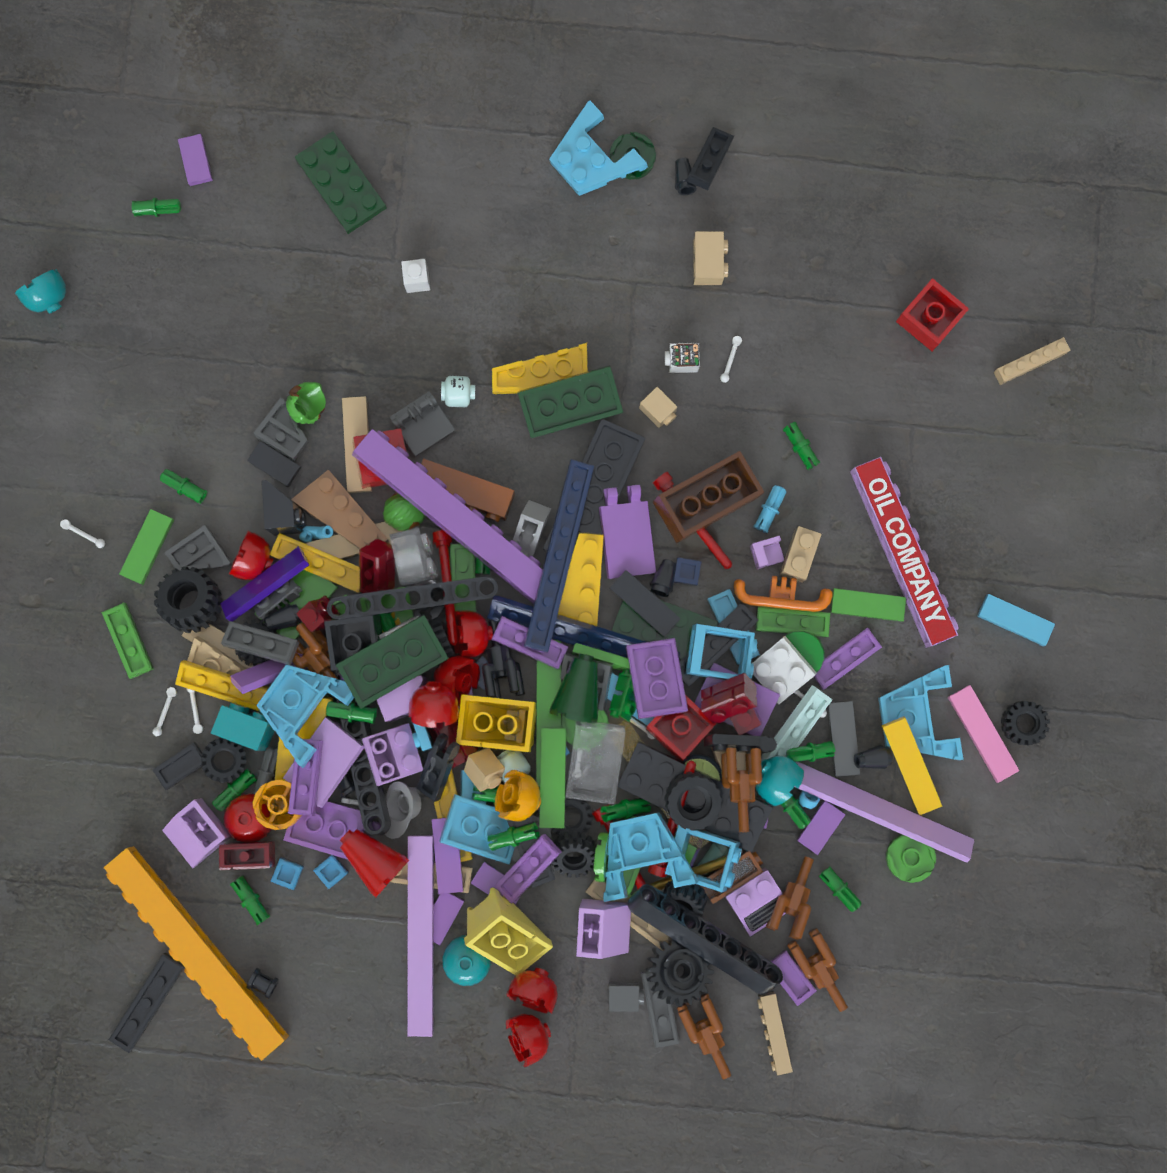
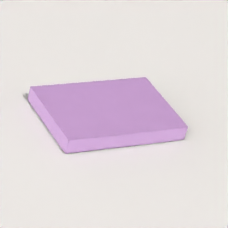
(337, 757)

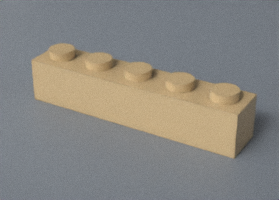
(1032, 361)
(774, 1033)

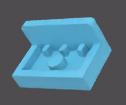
(422, 738)

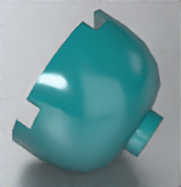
(43, 292)
(778, 779)
(464, 964)

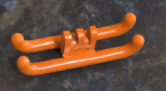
(782, 596)

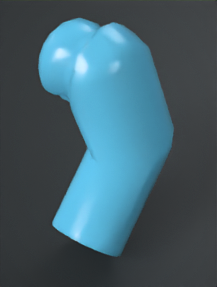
(315, 532)

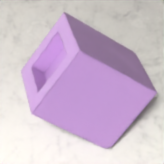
(767, 552)

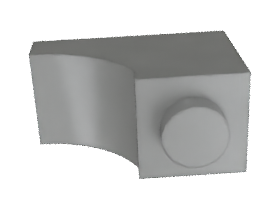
(531, 526)

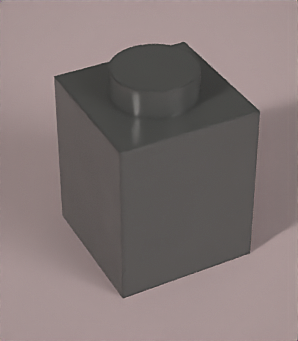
(625, 996)

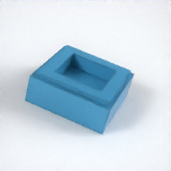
(331, 871)
(287, 873)

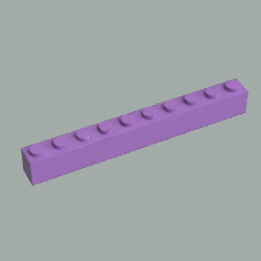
(450, 513)

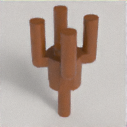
(316, 655)
(741, 782)
(794, 902)
(819, 967)
(706, 1033)

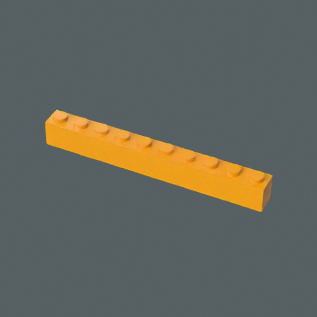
(196, 952)

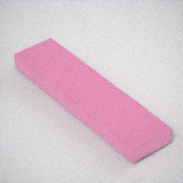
(983, 734)

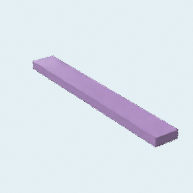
(886, 814)
(420, 935)

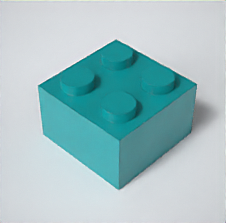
(242, 727)

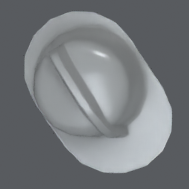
(402, 806)

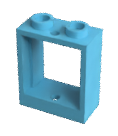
(696, 646)
(682, 838)

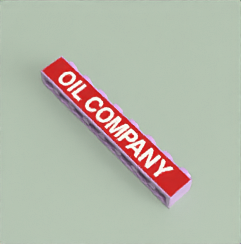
(904, 553)

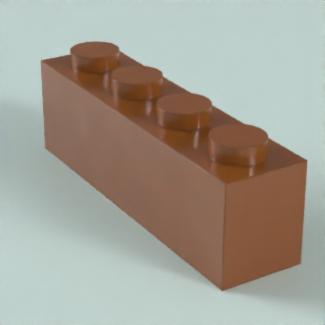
(478, 493)

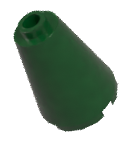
(578, 691)

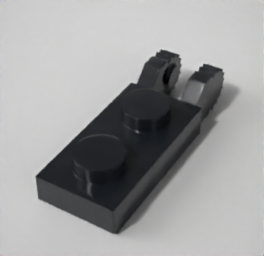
(742, 743)
(437, 768)

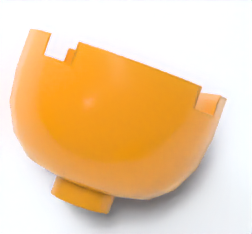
(276, 797)
(517, 797)

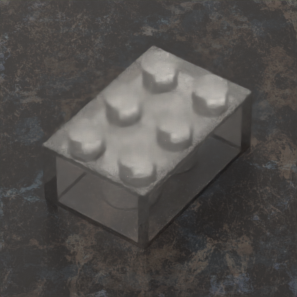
(413, 558)
(595, 762)

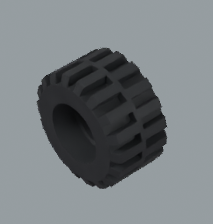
(176, 587)

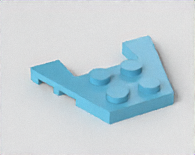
(584, 162)
(293, 700)
(913, 703)
(639, 844)

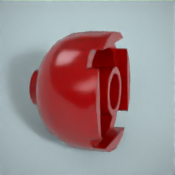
(251, 557)
(472, 633)
(458, 675)
(433, 705)
(242, 821)
(534, 990)
(528, 1038)

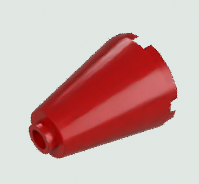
(372, 860)

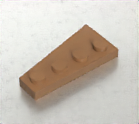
(336, 508)

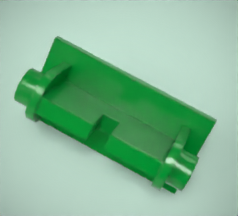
(624, 704)

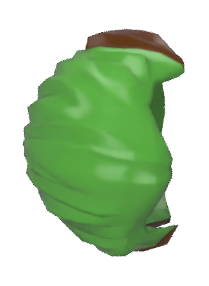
(306, 402)
(401, 513)

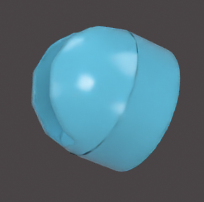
(808, 803)

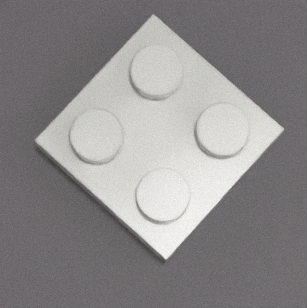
(783, 669)

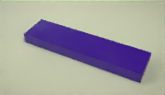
(264, 584)

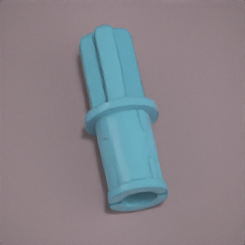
(770, 509)

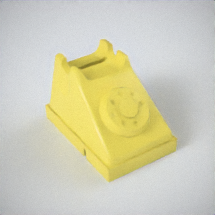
(504, 934)

